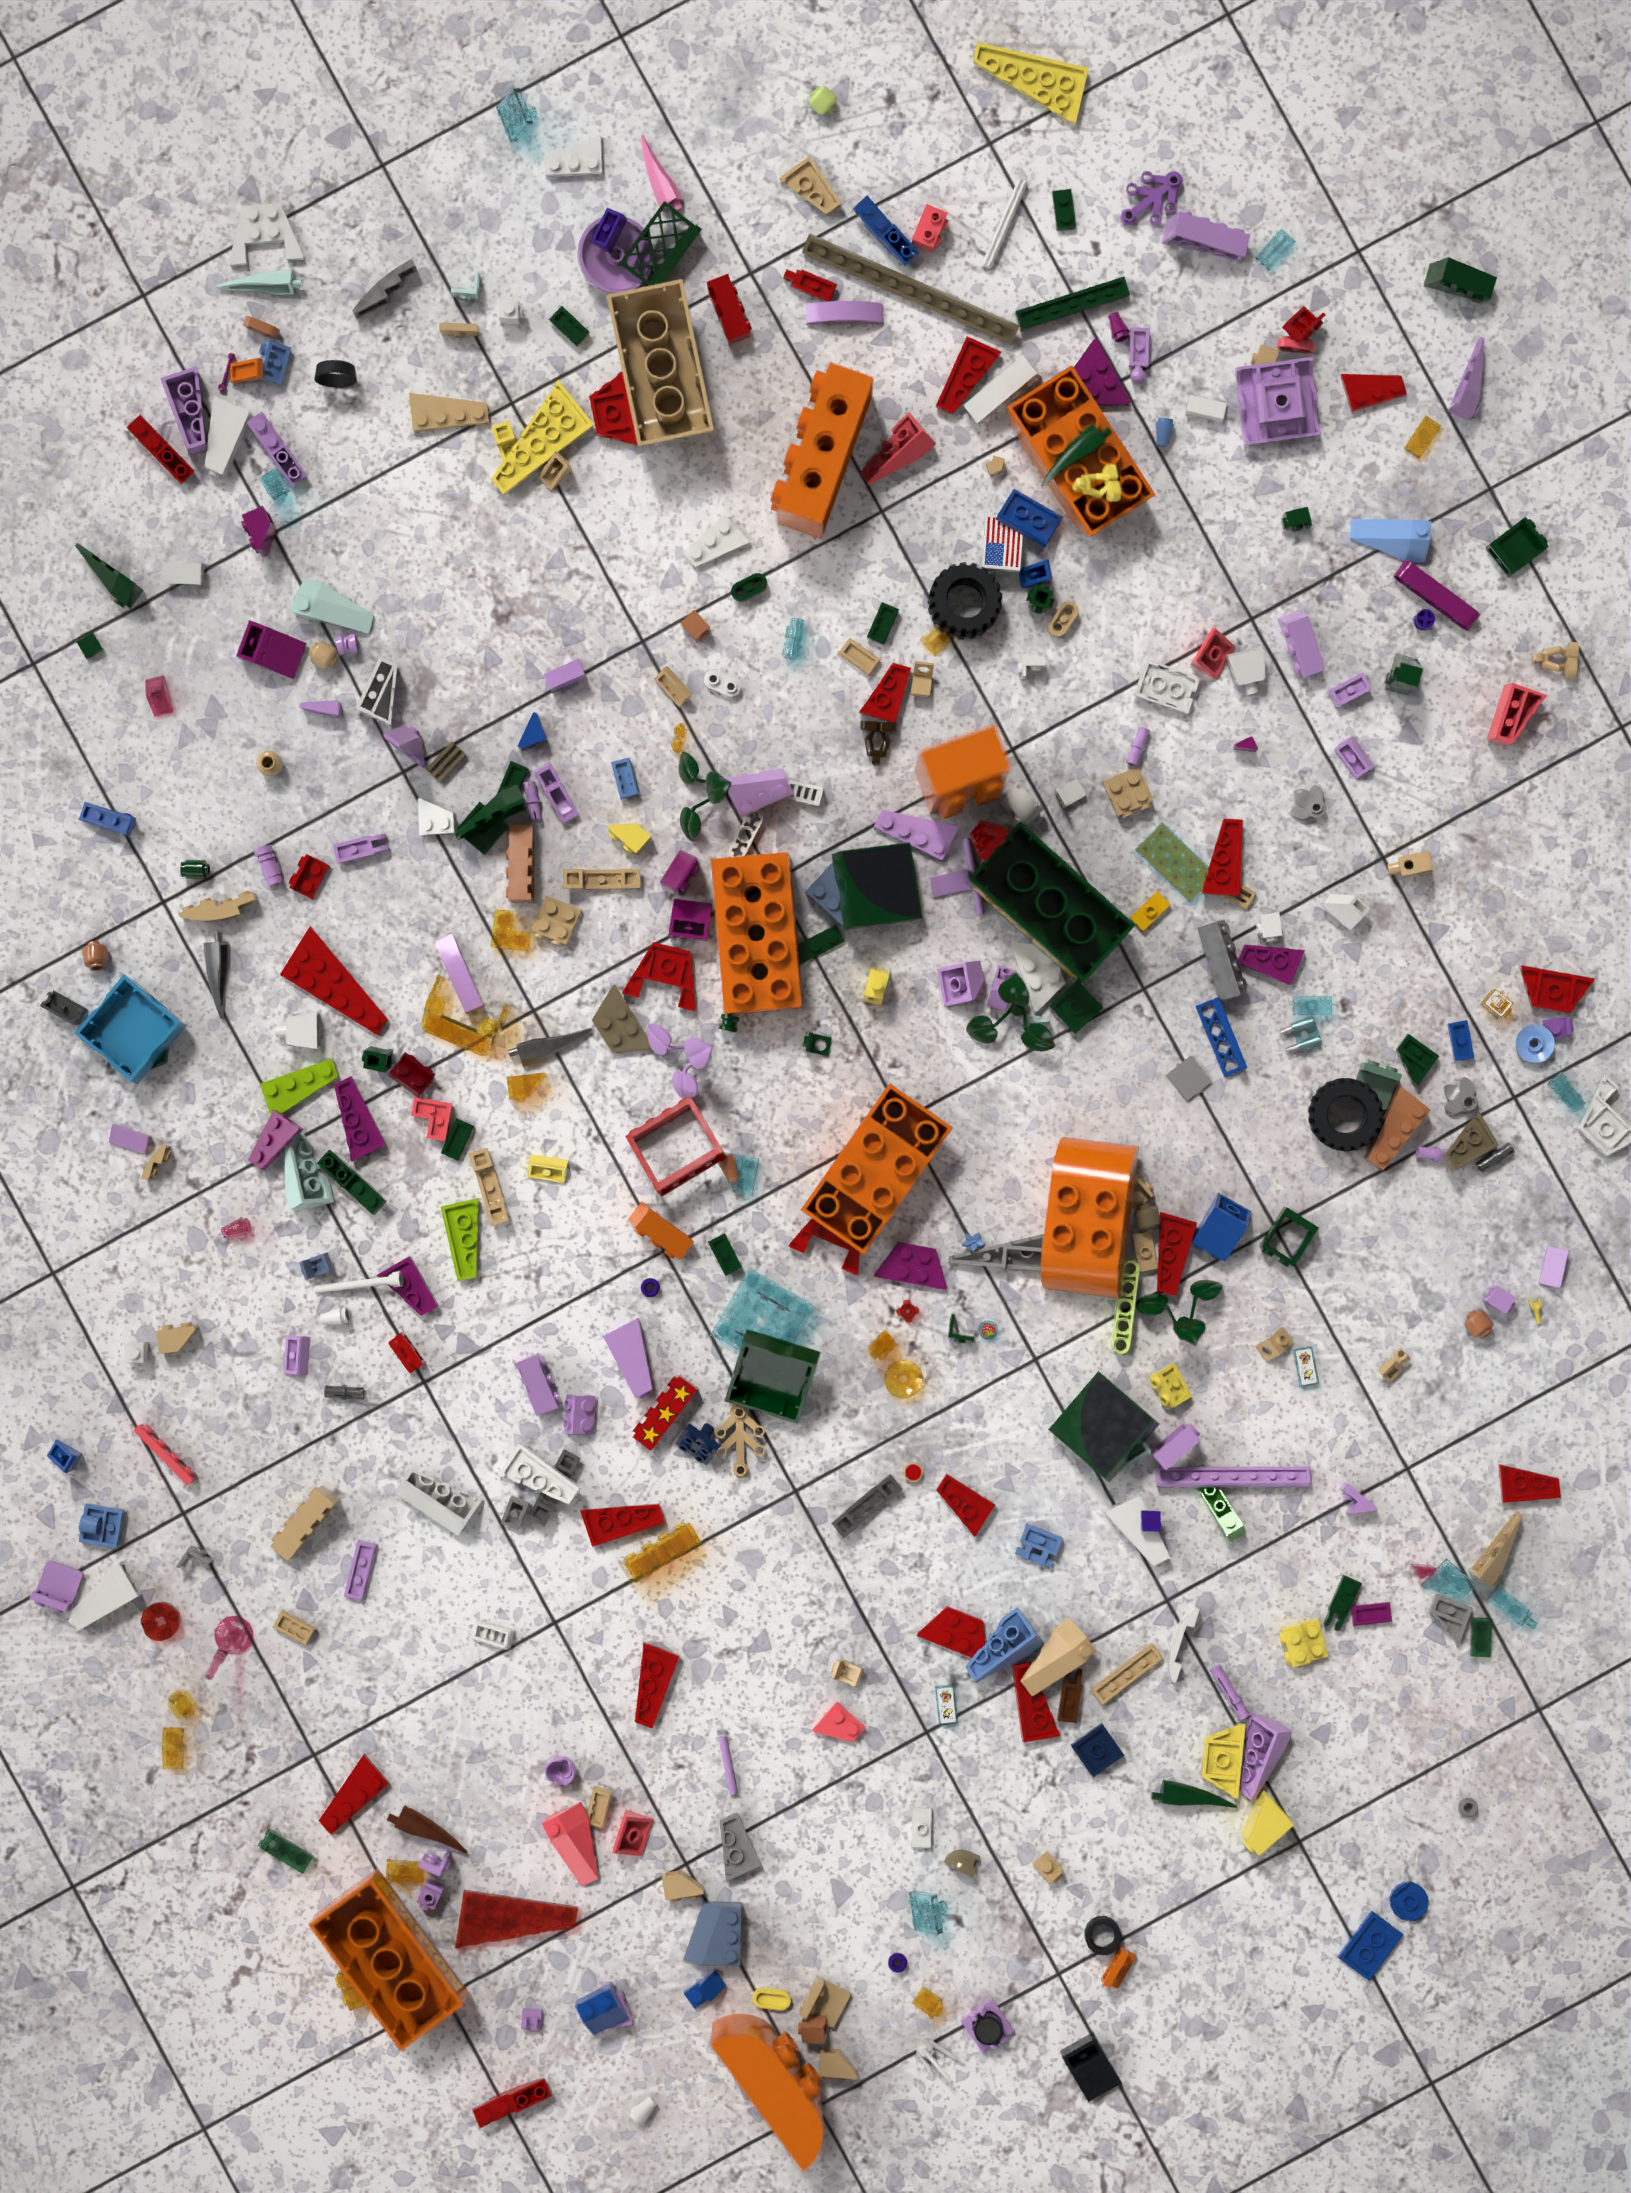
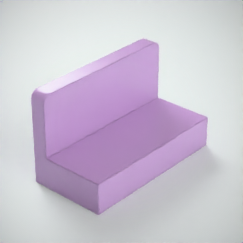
(565, 675)

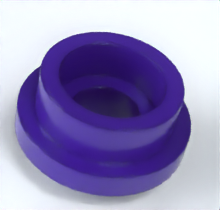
(654, 1282)
(897, 1968)

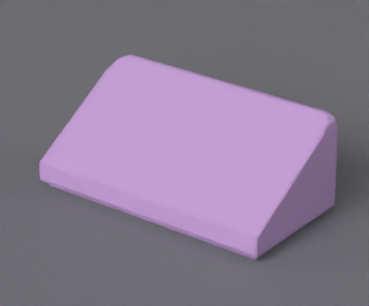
(1354, 757)
(949, 883)
(129, 1139)
(1553, 1266)
(296, 1355)

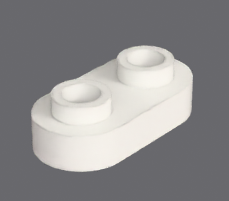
(721, 684)

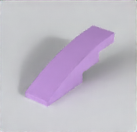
(459, 974)

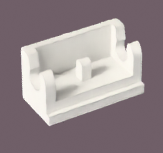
(183, 572)

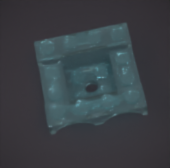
(762, 1297)

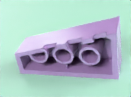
(1206, 236)

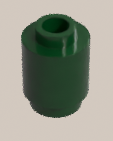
(194, 869)

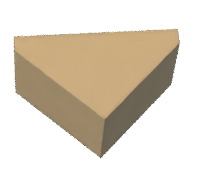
(555, 471)

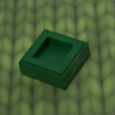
(89, 645)

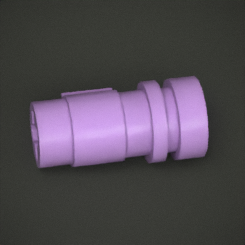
(270, 868)

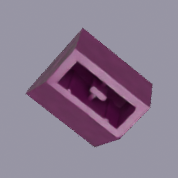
(260, 528)
(690, 920)

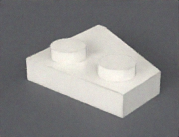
(435, 819)

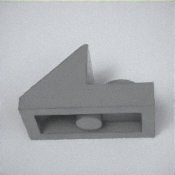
(514, 1512)

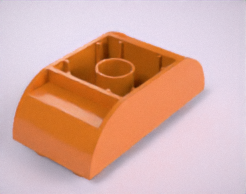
(1048, 422)
(876, 1168)

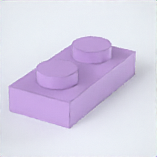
(1350, 690)

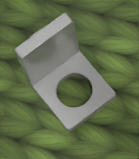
(198, 1552)

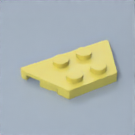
(1224, 1758)

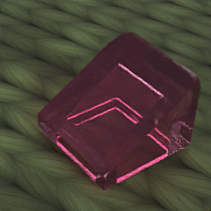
(1423, 1570)

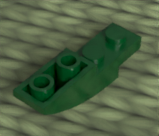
(352, 1182)

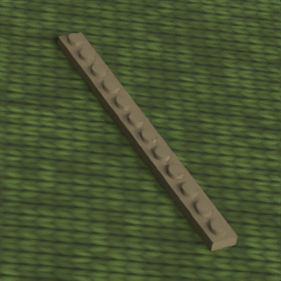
(910, 289)

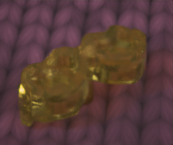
(679, 733)

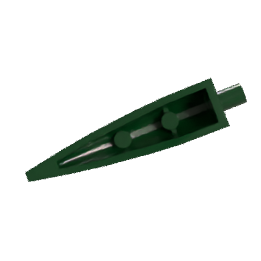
(1083, 445)
(1184, 1795)

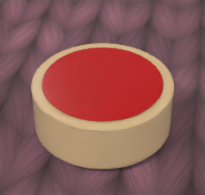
(913, 1472)

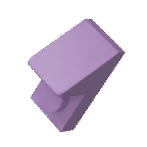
(1360, 1503)

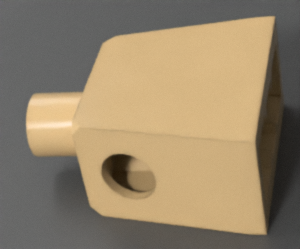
(1420, 861)

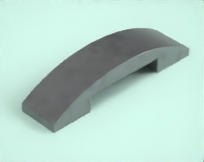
(545, 1504)
(866, 1505)

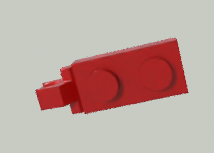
(811, 284)

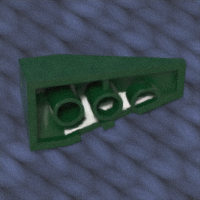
(503, 805)

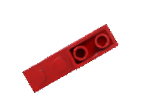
(160, 449)
(511, 2101)

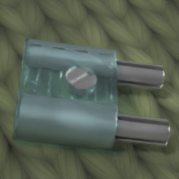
(1305, 1034)

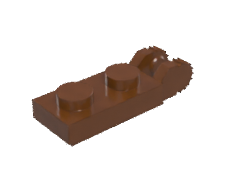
(1070, 1698)

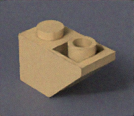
(175, 1339)
(679, 1885)
(835, 2065)

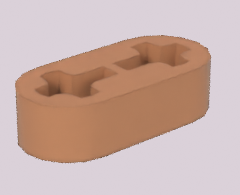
(261, 327)

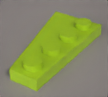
(290, 1089)
(462, 1235)

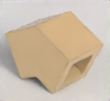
(995, 466)

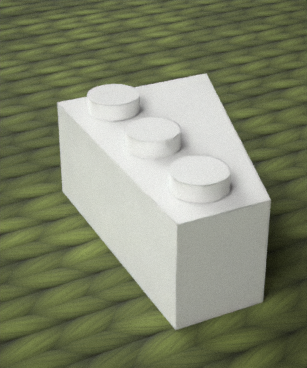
(379, 692)

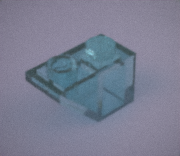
(274, 485)

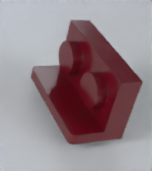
(412, 1074)

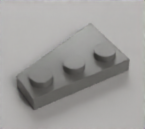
(737, 1847)

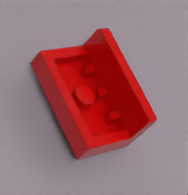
(1302, 324)

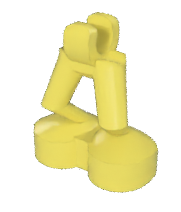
(1109, 477)

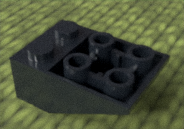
(1090, 2067)

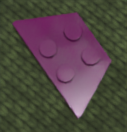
(1100, 377)
(913, 1265)

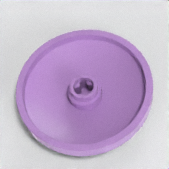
(603, 268)

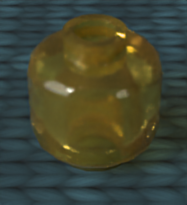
(181, 1704)

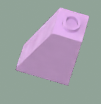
(630, 1354)

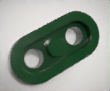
(748, 586)

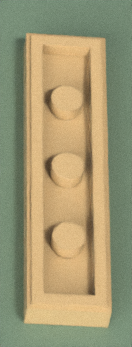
(1126, 1673)

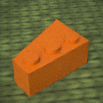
(660, 1231)

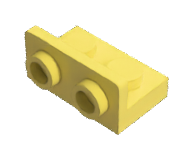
(1170, 1386)

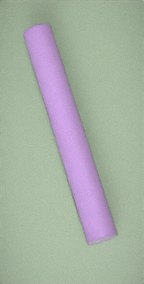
(727, 1764)

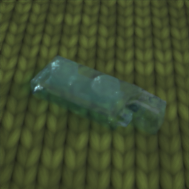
(1511, 1607)

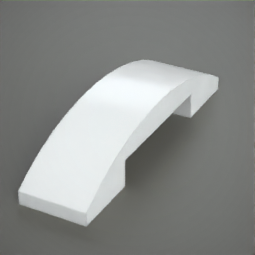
(1188, 1619)

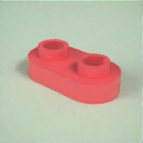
(1288, 344)

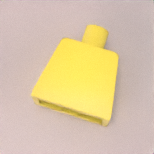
(876, 986)

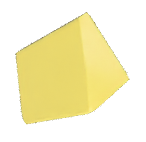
(547, 1168)

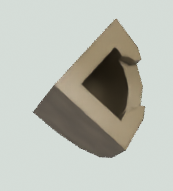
(963, 1861)

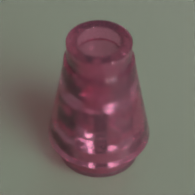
(237, 1228)

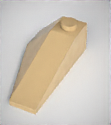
(1062, 1654)

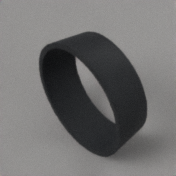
(325, 376)

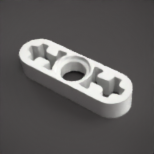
(734, 845)

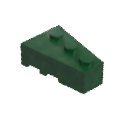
(1460, 279)

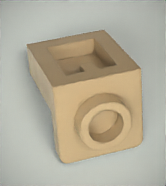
(1048, 1867)

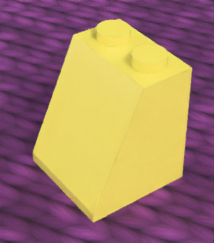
(1265, 1824)

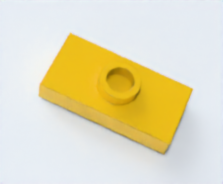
(1150, 911)

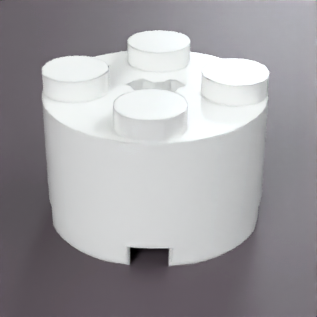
(1021, 803)

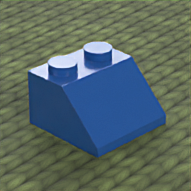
(601, 2009)

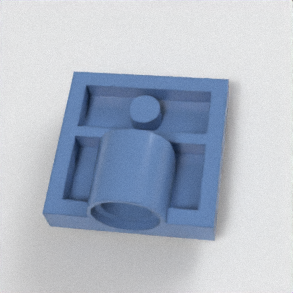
(101, 1525)

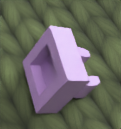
(531, 2019)

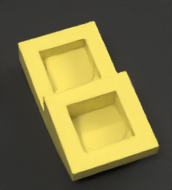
(504, 438)

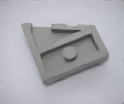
(1450, 1615)

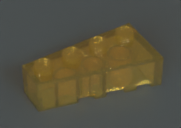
(659, 1553)

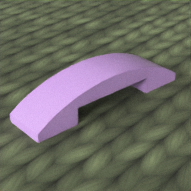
(844, 312)

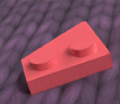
(839, 1724)

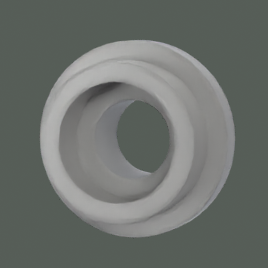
(1472, 1811)

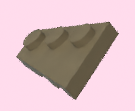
(1470, 1144)

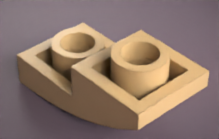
(160, 1156)

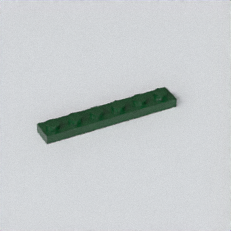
(1072, 303)

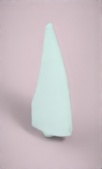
(273, 282)

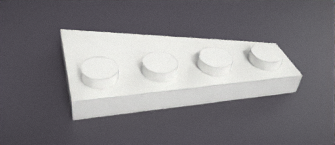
(533, 1471)

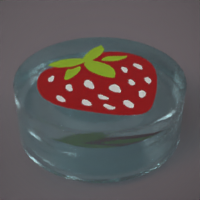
(988, 1329)

